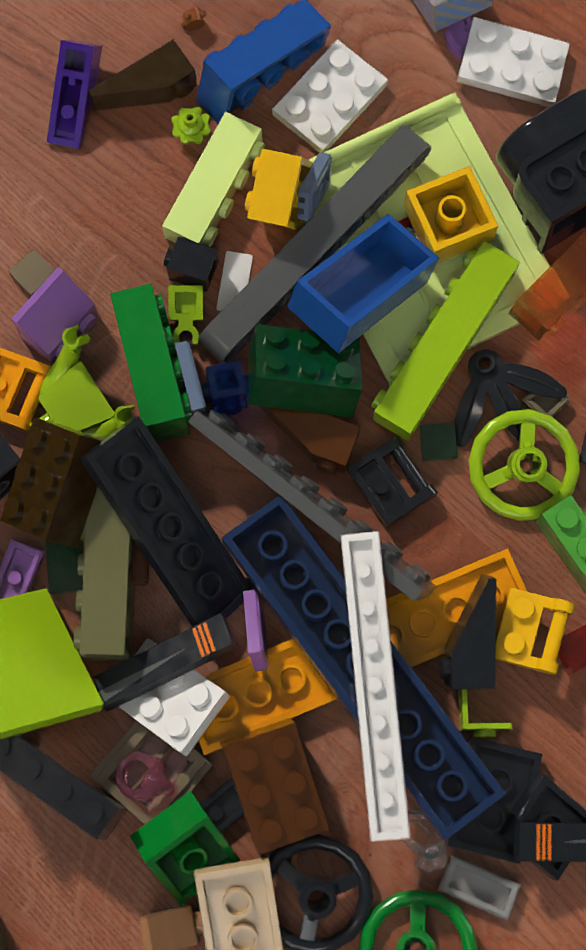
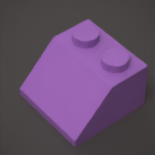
(50, 311)

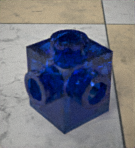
(226, 387)

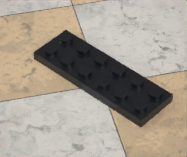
(166, 523)

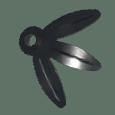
(495, 383)

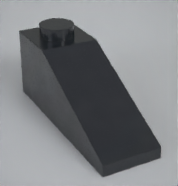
(472, 644)

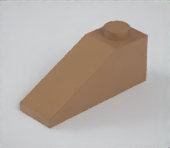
(171, 928)

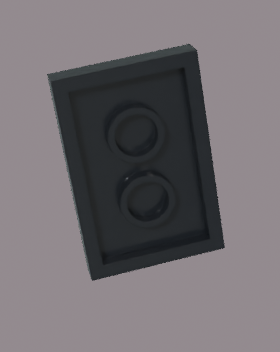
(515, 772)

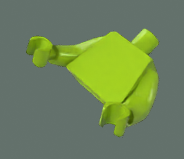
(73, 396)

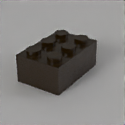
(52, 485)

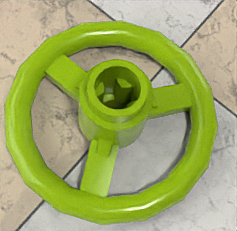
(538, 463)

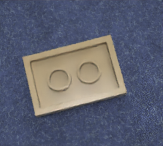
(238, 906)

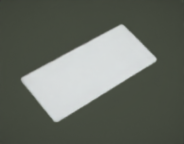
(234, 277)

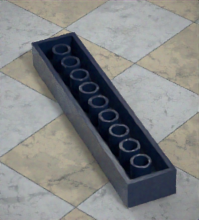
(312, 605)

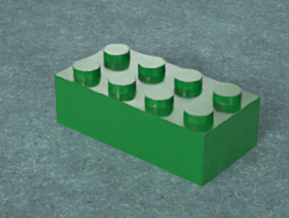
(148, 356)

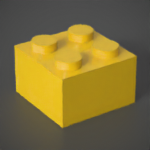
(276, 189)
(451, 214)

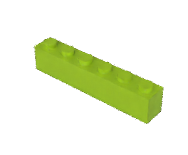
(445, 340)

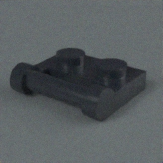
(383, 488)

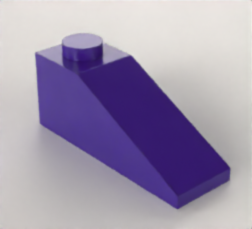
(71, 102)

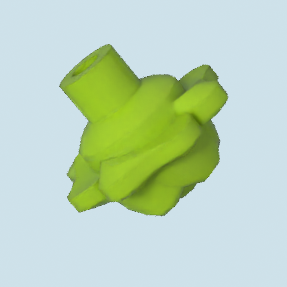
(191, 125)

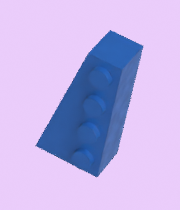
(260, 58)

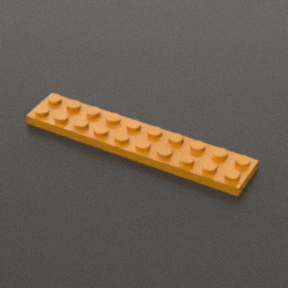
(295, 687)

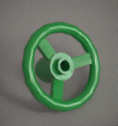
(417, 900)

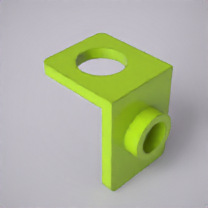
(481, 730)

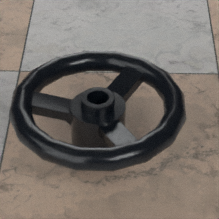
(324, 906)

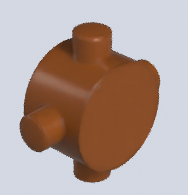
(193, 19)

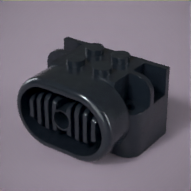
(549, 169)

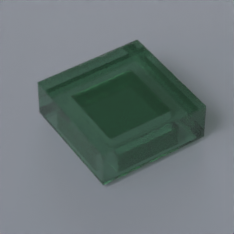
(438, 442)

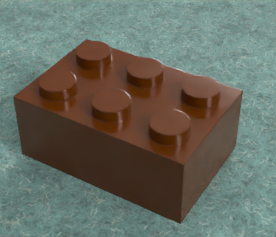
(274, 786)

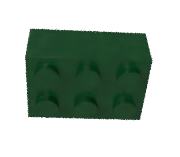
(303, 372)

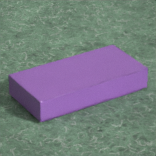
(256, 630)

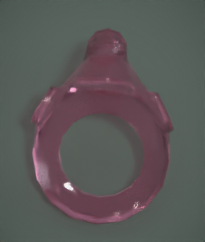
(153, 784)

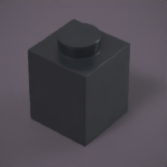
(191, 263)

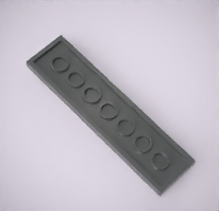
(304, 495)

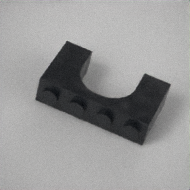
(59, 788)

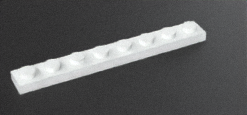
(375, 686)

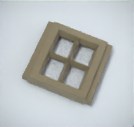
(181, 770)

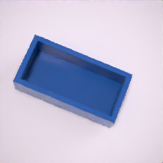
(362, 282)

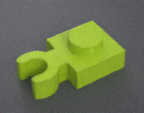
(185, 307)

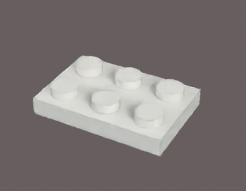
(513, 62)
(330, 97)
(178, 709)

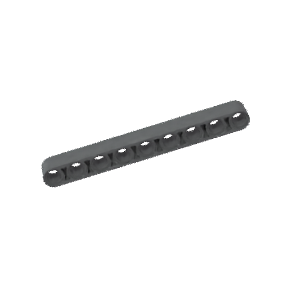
(315, 243)

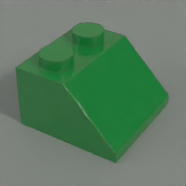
(182, 841)

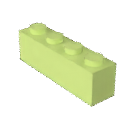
(214, 182)

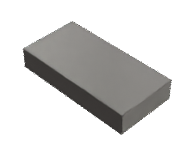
(479, 887)

